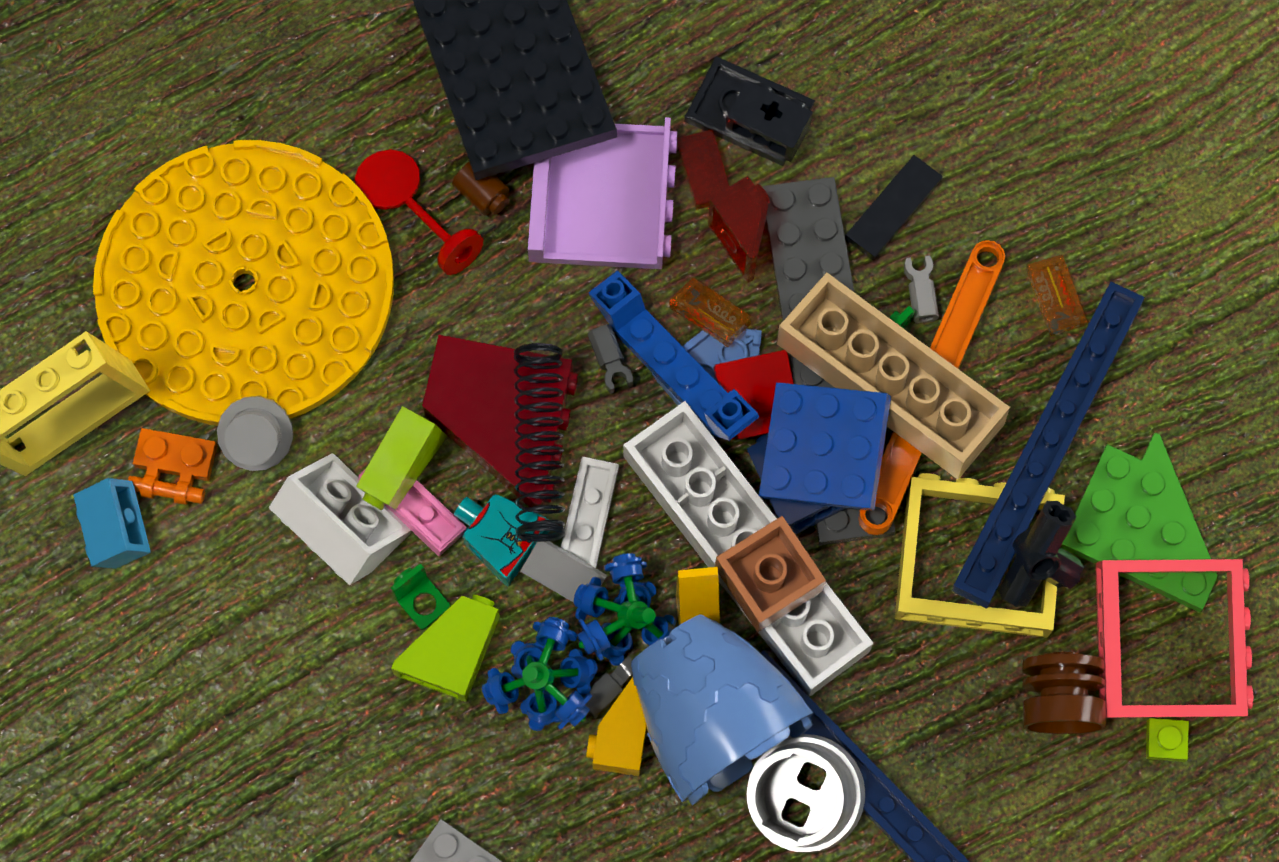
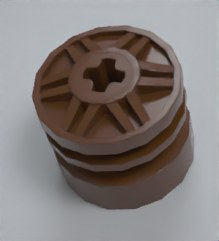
(1063, 688)

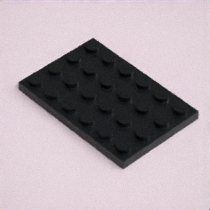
(515, 80)

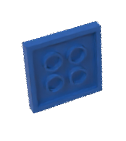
(825, 446)

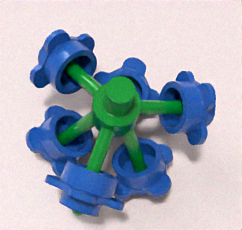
(631, 607)
(534, 672)

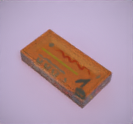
(1056, 295)
(710, 312)

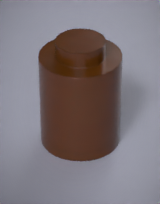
(485, 194)

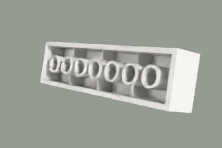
(718, 510)

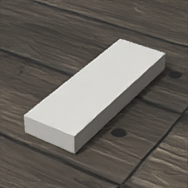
(589, 509)

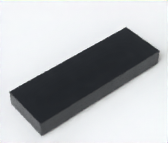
(893, 207)

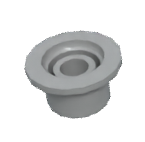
(255, 433)

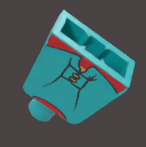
(493, 535)

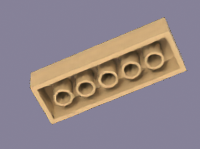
(865, 350)

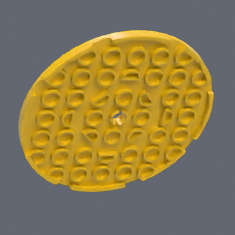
(232, 212)

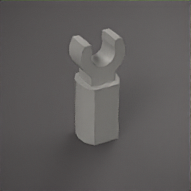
(922, 291)

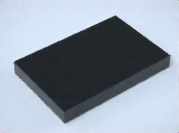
(718, 95)

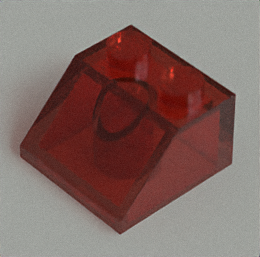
(739, 223)

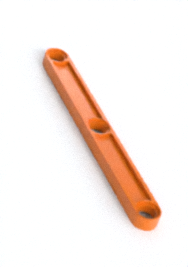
(950, 343)

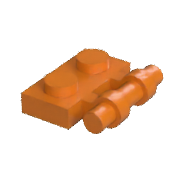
(174, 455)

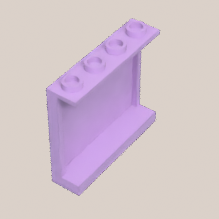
(605, 201)

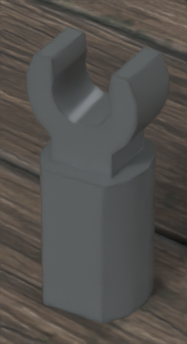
(609, 356)
(608, 688)

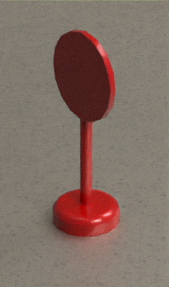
(391, 180)

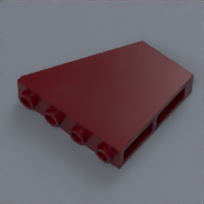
(474, 405)

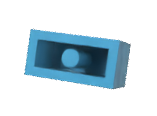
(111, 523)

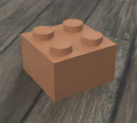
(770, 573)

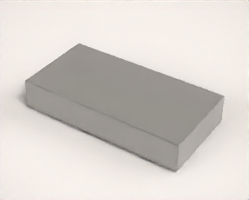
(559, 569)

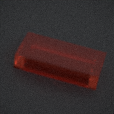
(702, 166)

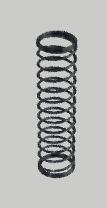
(528, 361)

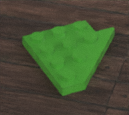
(1141, 514)

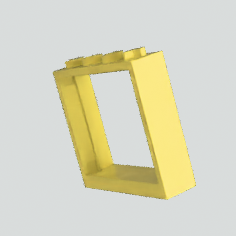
(75, 415)
(956, 613)

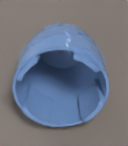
(713, 706)

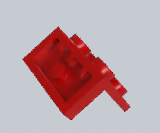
(756, 382)

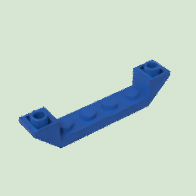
(673, 366)

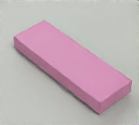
(428, 519)

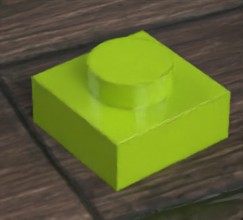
(1167, 740)

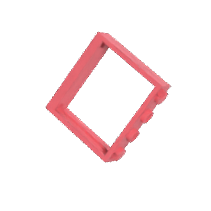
(1109, 636)

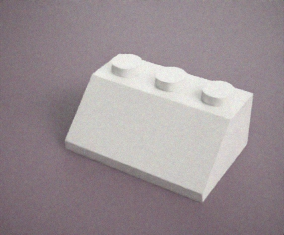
(334, 520)

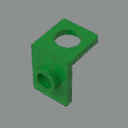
(412, 584)

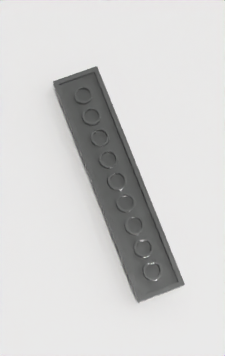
(804, 245)

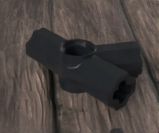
(1041, 556)

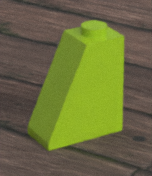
(400, 459)
(451, 649)

